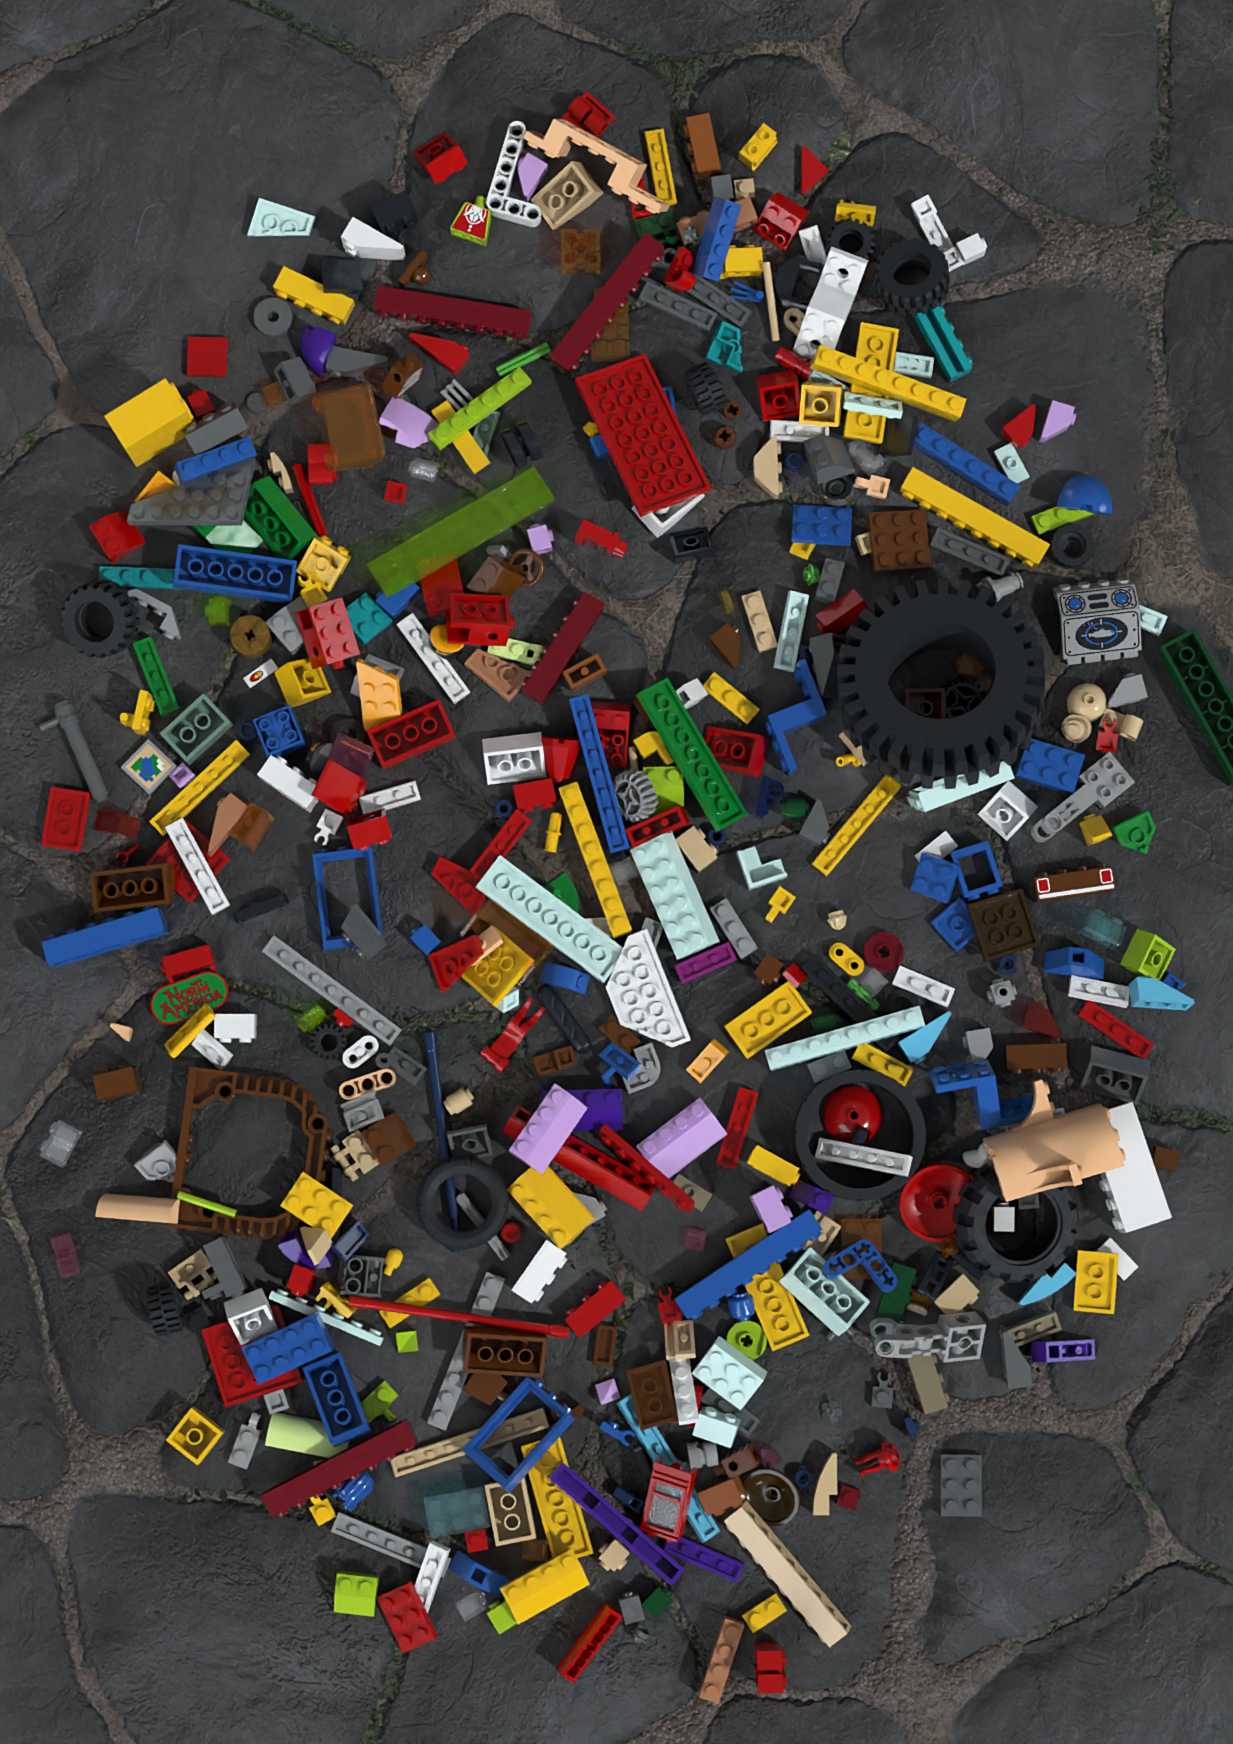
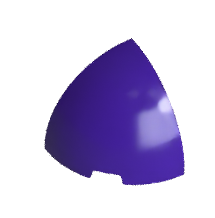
(316, 347)
(294, 1248)

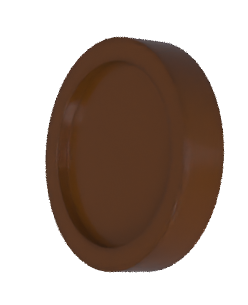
(869, 272)

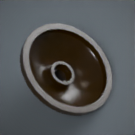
(772, 1507)

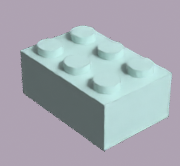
(729, 1373)

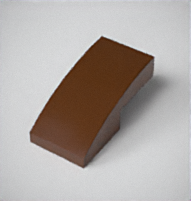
(554, 1061)

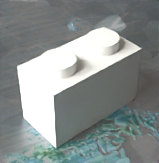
(235, 1027)

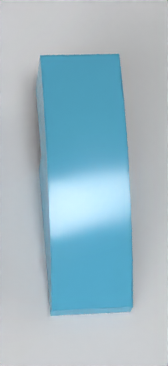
(1047, 1284)

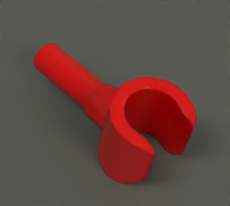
(124, 855)

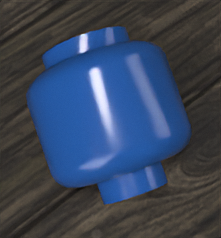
(741, 1305)

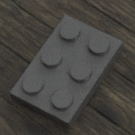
(961, 1485)

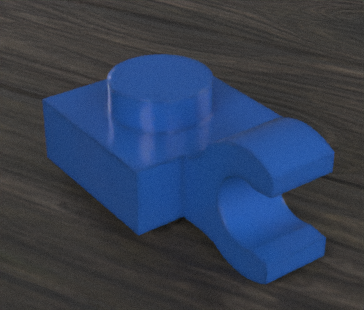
(612, 1428)

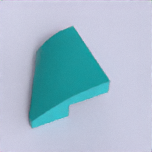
(725, 347)

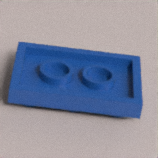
(821, 525)

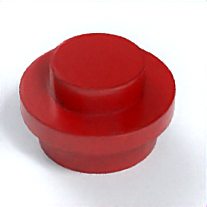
(510, 1232)

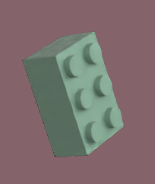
(196, 729)

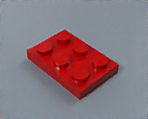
(66, 819)
(407, 1617)

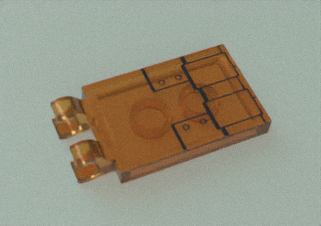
(614, 342)

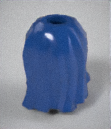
(354, 1490)

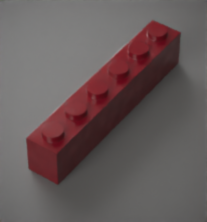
(563, 648)

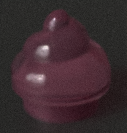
(770, 1458)

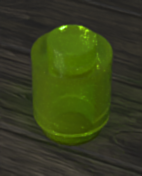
(311, 1018)

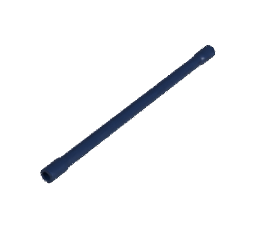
(431, 1049)

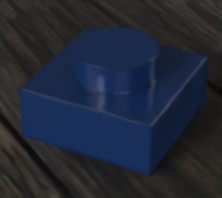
(911, 1426)

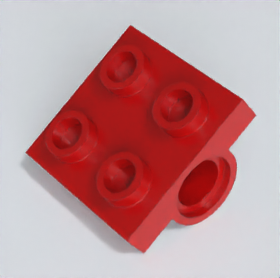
(589, 115)

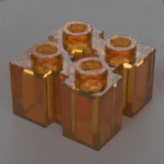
(572, 242)

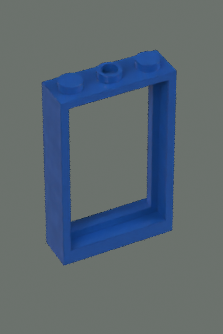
(343, 853)
(511, 1481)

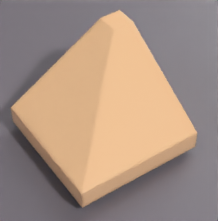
(124, 1031)

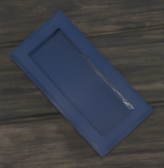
(350, 1240)

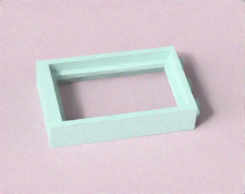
(927, 799)

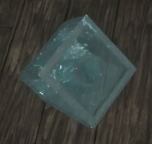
(1102, 929)

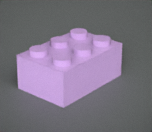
(770, 1208)

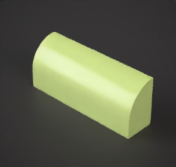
(300, 1435)

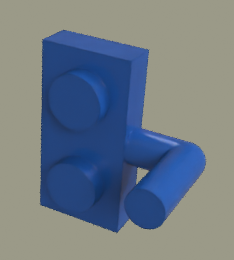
(618, 1062)

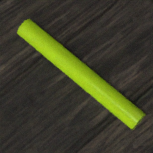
(206, 1204)

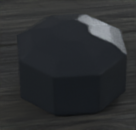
(858, 1135)

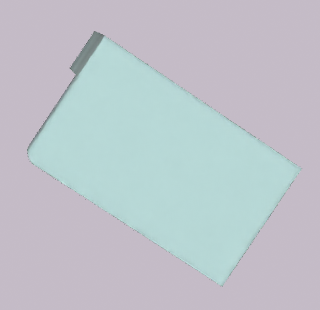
(757, 874)

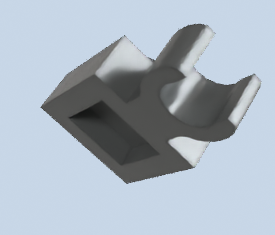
(881, 1394)

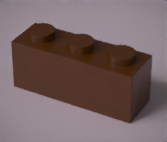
(1035, 1057)

